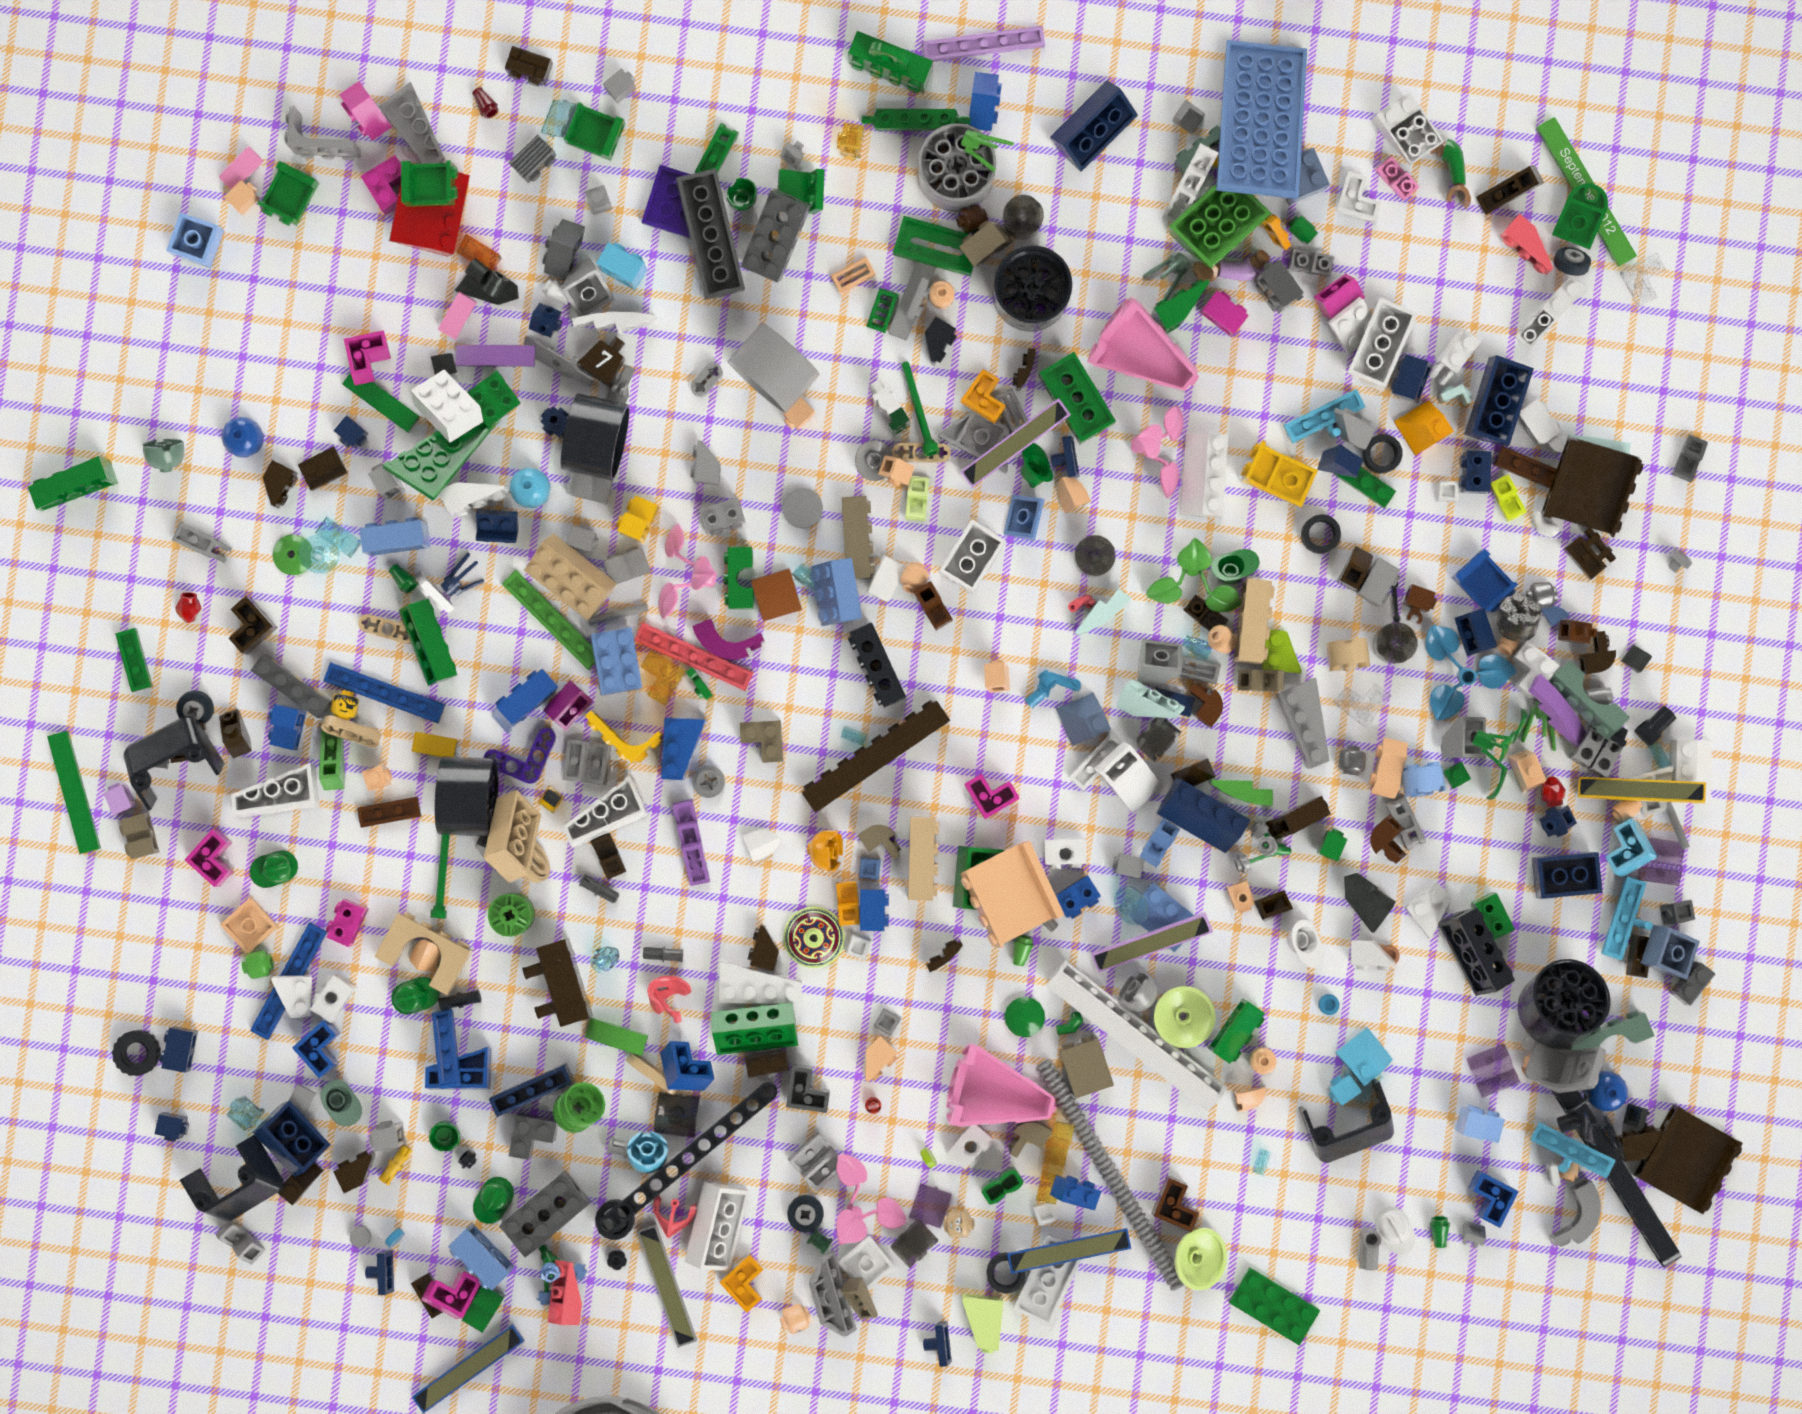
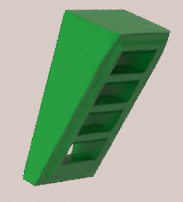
(882, 291)

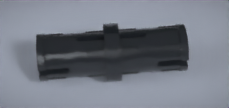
(459, 1000)

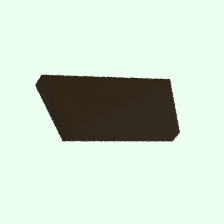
(1195, 773)
(1273, 905)

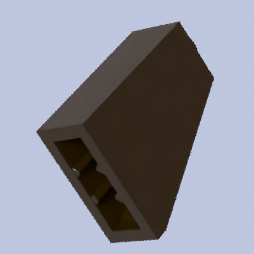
(1298, 818)

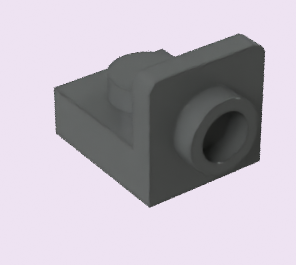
(1677, 912)

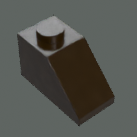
(297, 1186)

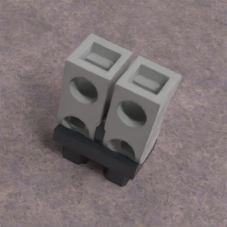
(1599, 753)

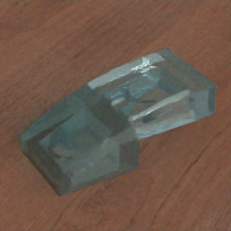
(344, 539)

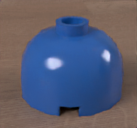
(242, 437)
(1609, 1092)

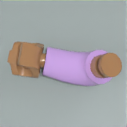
(1240, 270)

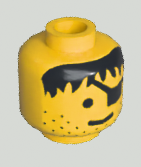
(344, 705)

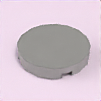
(802, 508)

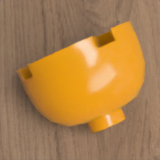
(825, 850)

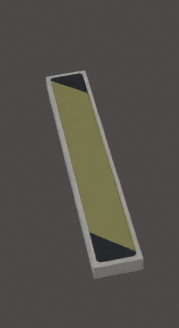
(667, 1285)

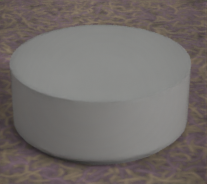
(360, 1236)

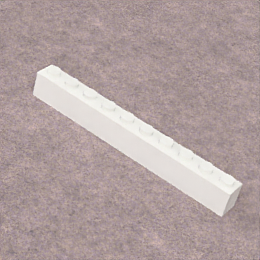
(1136, 1036)

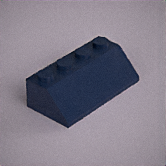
(1094, 125)
(1499, 401)
(1202, 815)

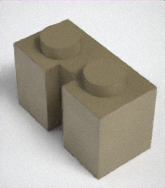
(139, 836)

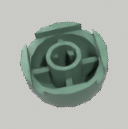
(164, 454)

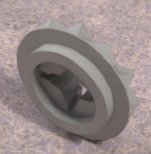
(699, 778)

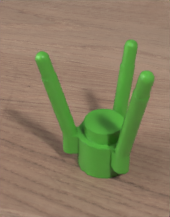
(973, 140)
(1544, 717)

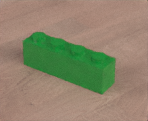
(428, 642)

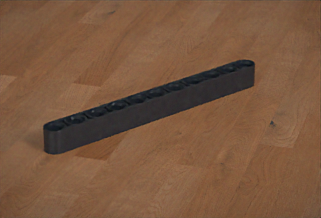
(683, 1167)
(1626, 1187)

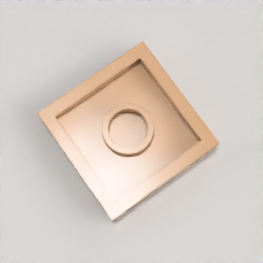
(249, 925)

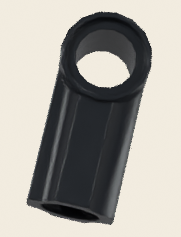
(1651, 729)

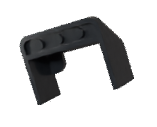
(178, 737)
(1333, 1148)
(258, 1179)

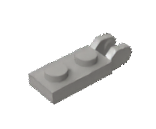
(199, 541)

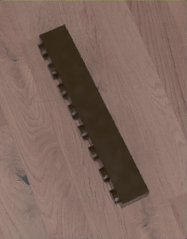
(876, 756)

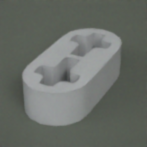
(703, 377)

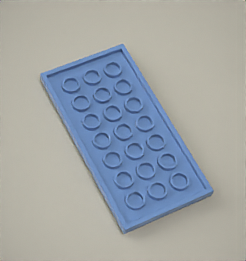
(1261, 119)

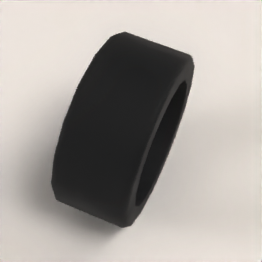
(1398, 454)
(1335, 529)
(618, 1234)
(996, 1285)

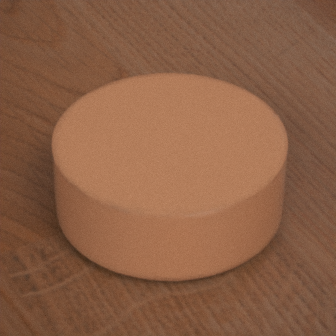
(1392, 952)

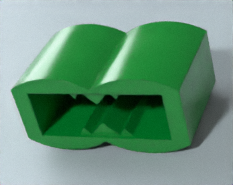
(996, 1188)
(483, 1308)

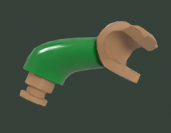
(1453, 156)

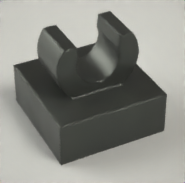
(1636, 1116)

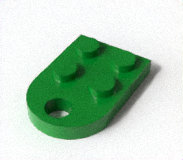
(1581, 217)

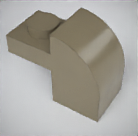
(1261, 680)
(879, 834)
(1028, 1131)

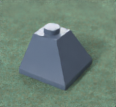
(1083, 719)

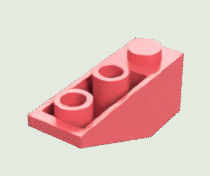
(1525, 239)
(565, 1297)

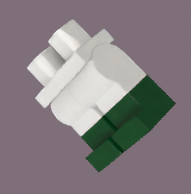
(890, 407)

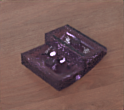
(1667, 866)
(1492, 1070)

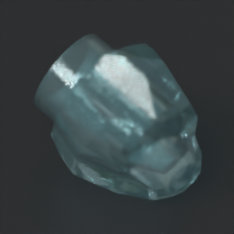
(604, 959)

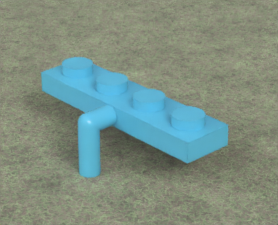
(1323, 417)
(1625, 918)
(1572, 1151)

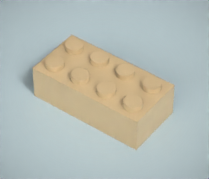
(570, 576)
(1253, 621)
(921, 858)

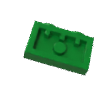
(804, 186)
(494, 398)

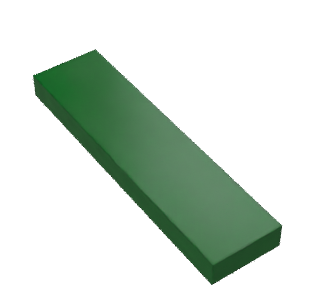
(383, 403)

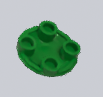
(1024, 1016)

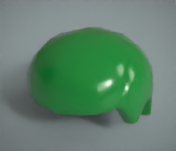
(742, 194)
(444, 1136)

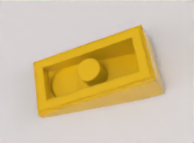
(433, 744)

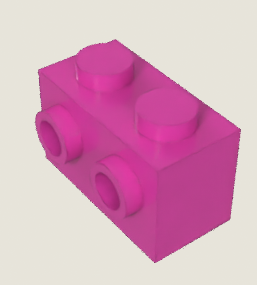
(1338, 296)
(1224, 313)
(346, 922)

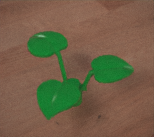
(1486, 741)

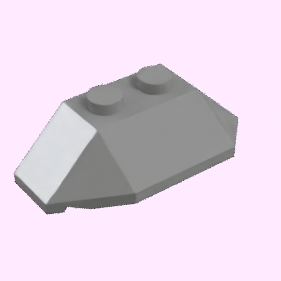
(831, 1305)

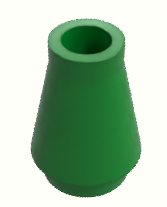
(403, 579)
(1440, 1229)

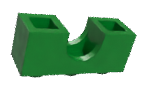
(737, 560)

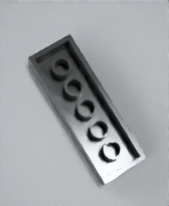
(710, 234)

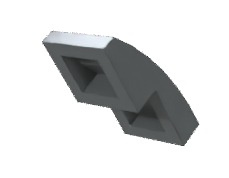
(1689, 458)

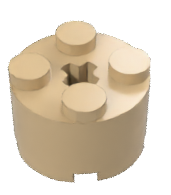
(1348, 654)

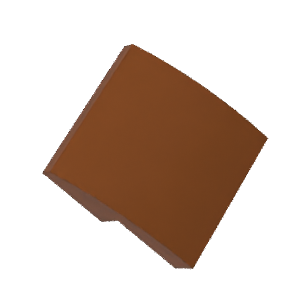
(776, 594)

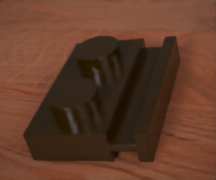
(322, 468)

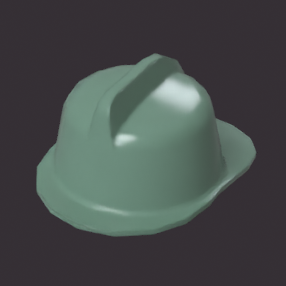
(341, 1103)

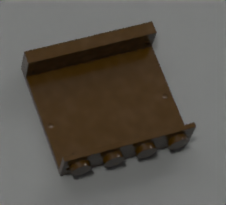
(1592, 486)
(1689, 1160)

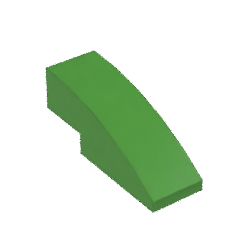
(1244, 791)
(616, 1036)

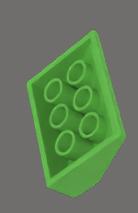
(1217, 224)

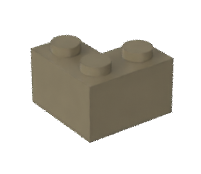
(987, 241)
(768, 734)

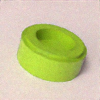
(928, 1157)

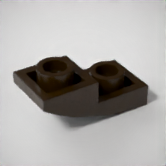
(1022, 374)
(1203, 615)
(951, 949)

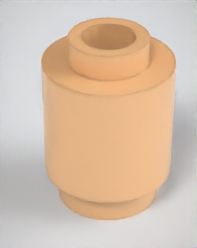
(1625, 810)

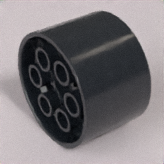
(1021, 259)
(595, 436)
(465, 795)
(1590, 995)

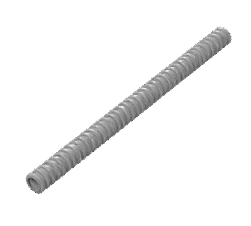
(1110, 1174)

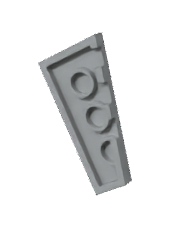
(411, 122)

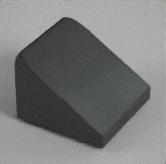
(444, 362)
(1636, 659)

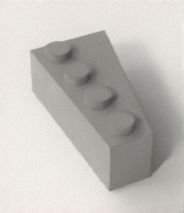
(1305, 719)

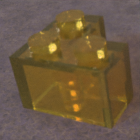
(668, 677)

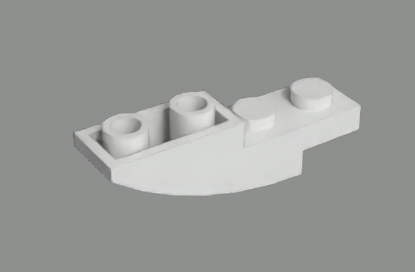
(1550, 312)

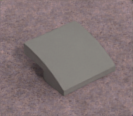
(586, 762)
(815, 1161)

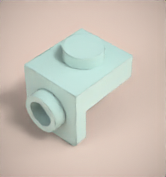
(1449, 393)

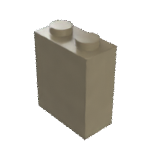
(1086, 1066)

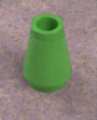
(1022, 949)

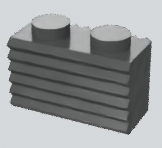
(533, 159)
(1688, 990)

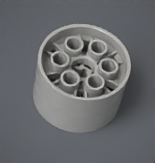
(945, 197)
(773, 367)

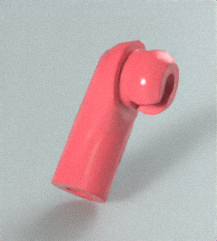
(1086, 600)

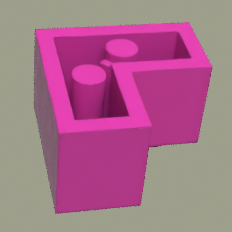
(363, 109)
(381, 182)
(363, 351)
(990, 801)
(206, 858)
(454, 1299)

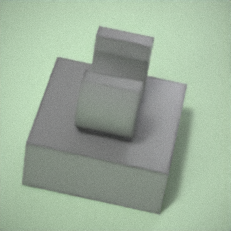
(792, 153)
(1679, 560)
(1474, 1233)

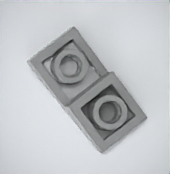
(1310, 263)

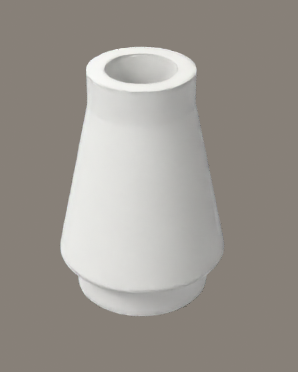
(553, 290)

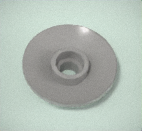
(876, 450)

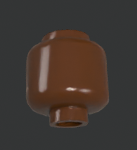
(971, 218)

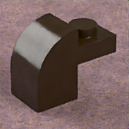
(1601, 659)

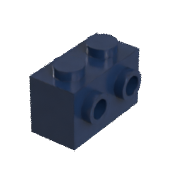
(1411, 378)
(1475, 472)
(1475, 632)
(178, 1049)

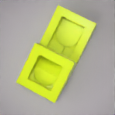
(1507, 498)

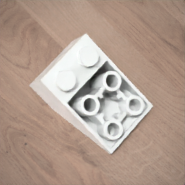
(1408, 128)
(463, 497)
(1128, 776)

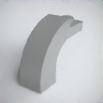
(1586, 1217)

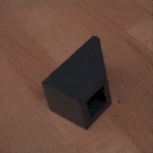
(937, 338)

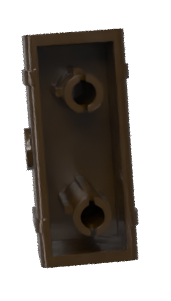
(563, 983)

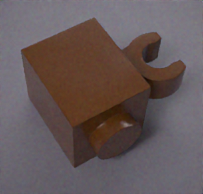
(1419, 600)
(1576, 632)

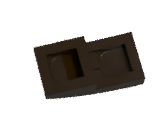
(608, 856)

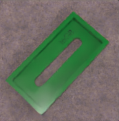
(933, 233)

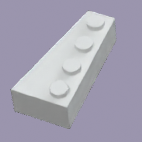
(284, 793)
(612, 811)
(749, 985)

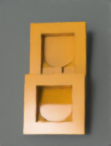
(847, 903)

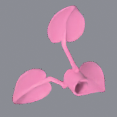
(1149, 443)
(702, 574)
(850, 1221)

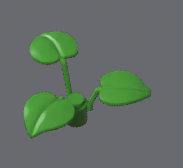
(1193, 560)

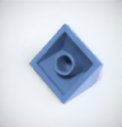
(1023, 517)

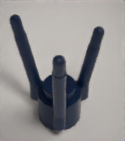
(452, 584)

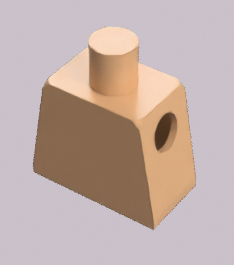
(1527, 770)

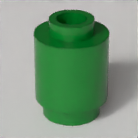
(1302, 229)

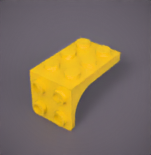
(1278, 474)
(624, 750)

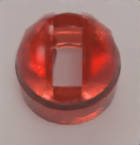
(872, 1101)

